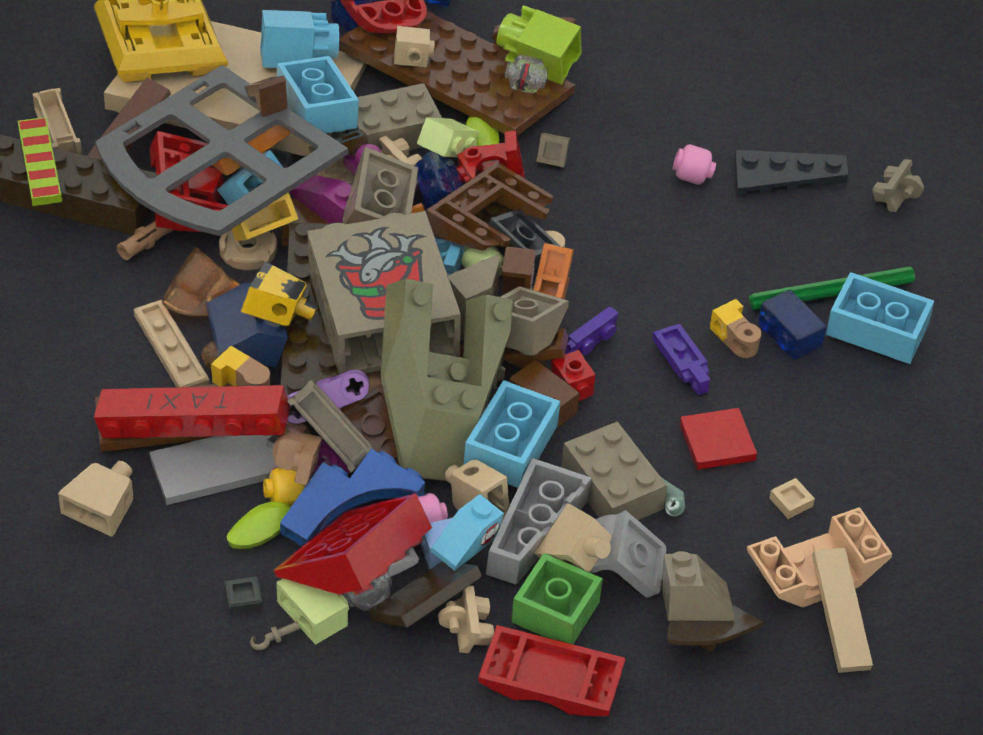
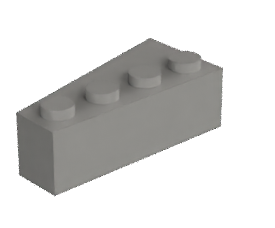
(531, 515)

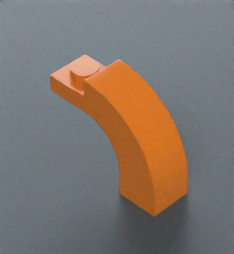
(554, 270)

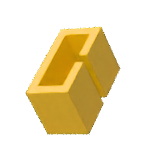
(267, 219)

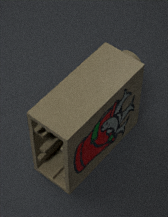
(350, 279)

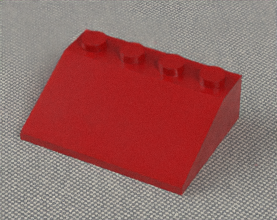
(358, 546)

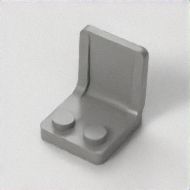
(634, 553)

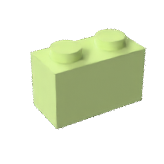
(446, 136)
(315, 610)

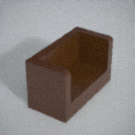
(518, 269)

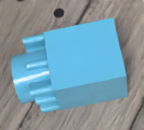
(296, 36)

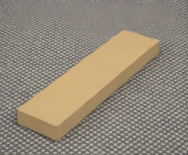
(170, 345)
(842, 610)

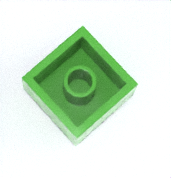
(556, 600)

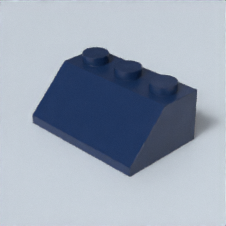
(246, 333)

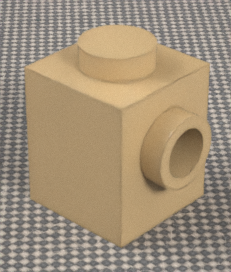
(413, 46)

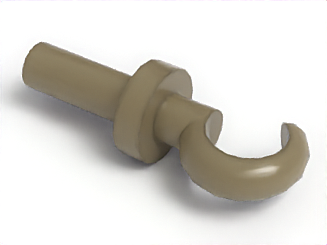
(274, 635)

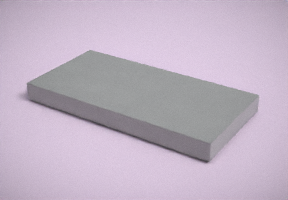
(211, 466)

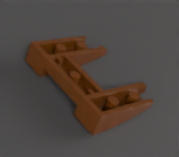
(454, 215)

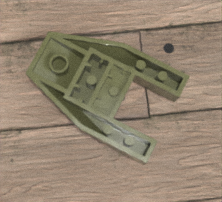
(432, 395)

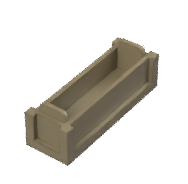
(331, 424)

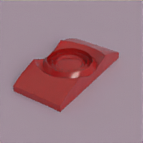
(551, 672)

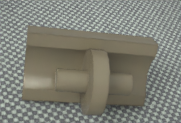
(898, 186)

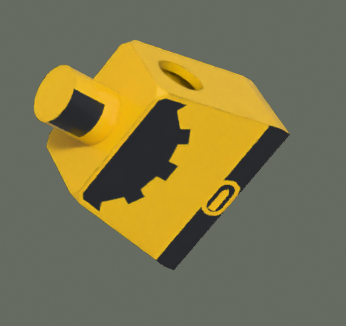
(278, 297)

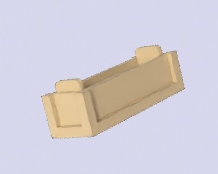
(50, 105)

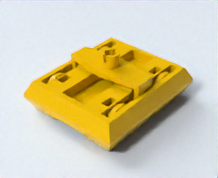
(159, 37)

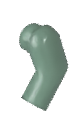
(674, 500)

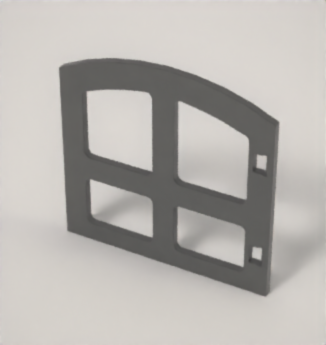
(222, 143)

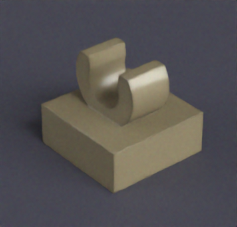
(553, 149)

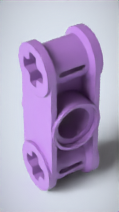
(337, 391)

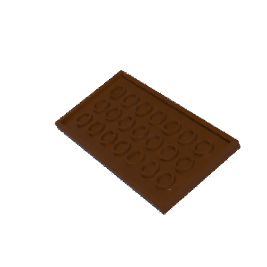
(462, 74)

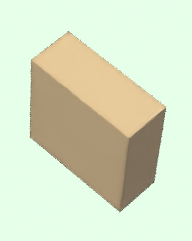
(791, 498)

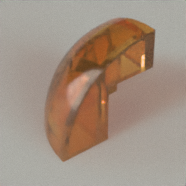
(196, 284)

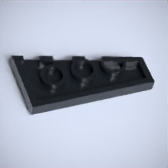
(778, 169)

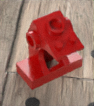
(474, 158)

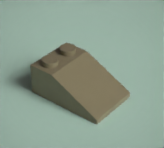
(380, 188)

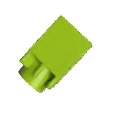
(543, 38)

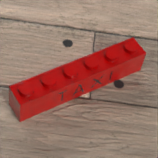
(192, 411)

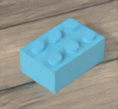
(320, 94)
(880, 317)
(513, 431)

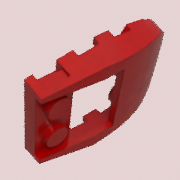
(387, 14)

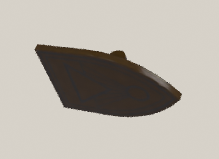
(709, 633)

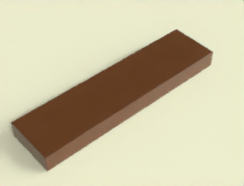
(144, 98)

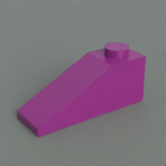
(324, 197)

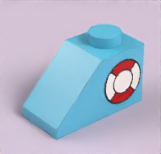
(468, 532)

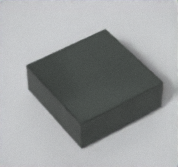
(243, 595)

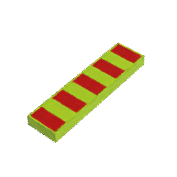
(39, 161)

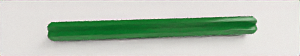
(833, 287)

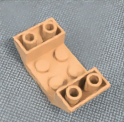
(792, 569)

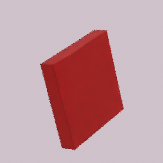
(718, 438)

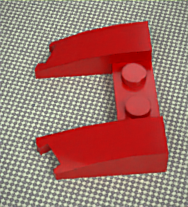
(166, 152)

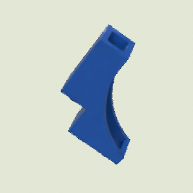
(334, 493)

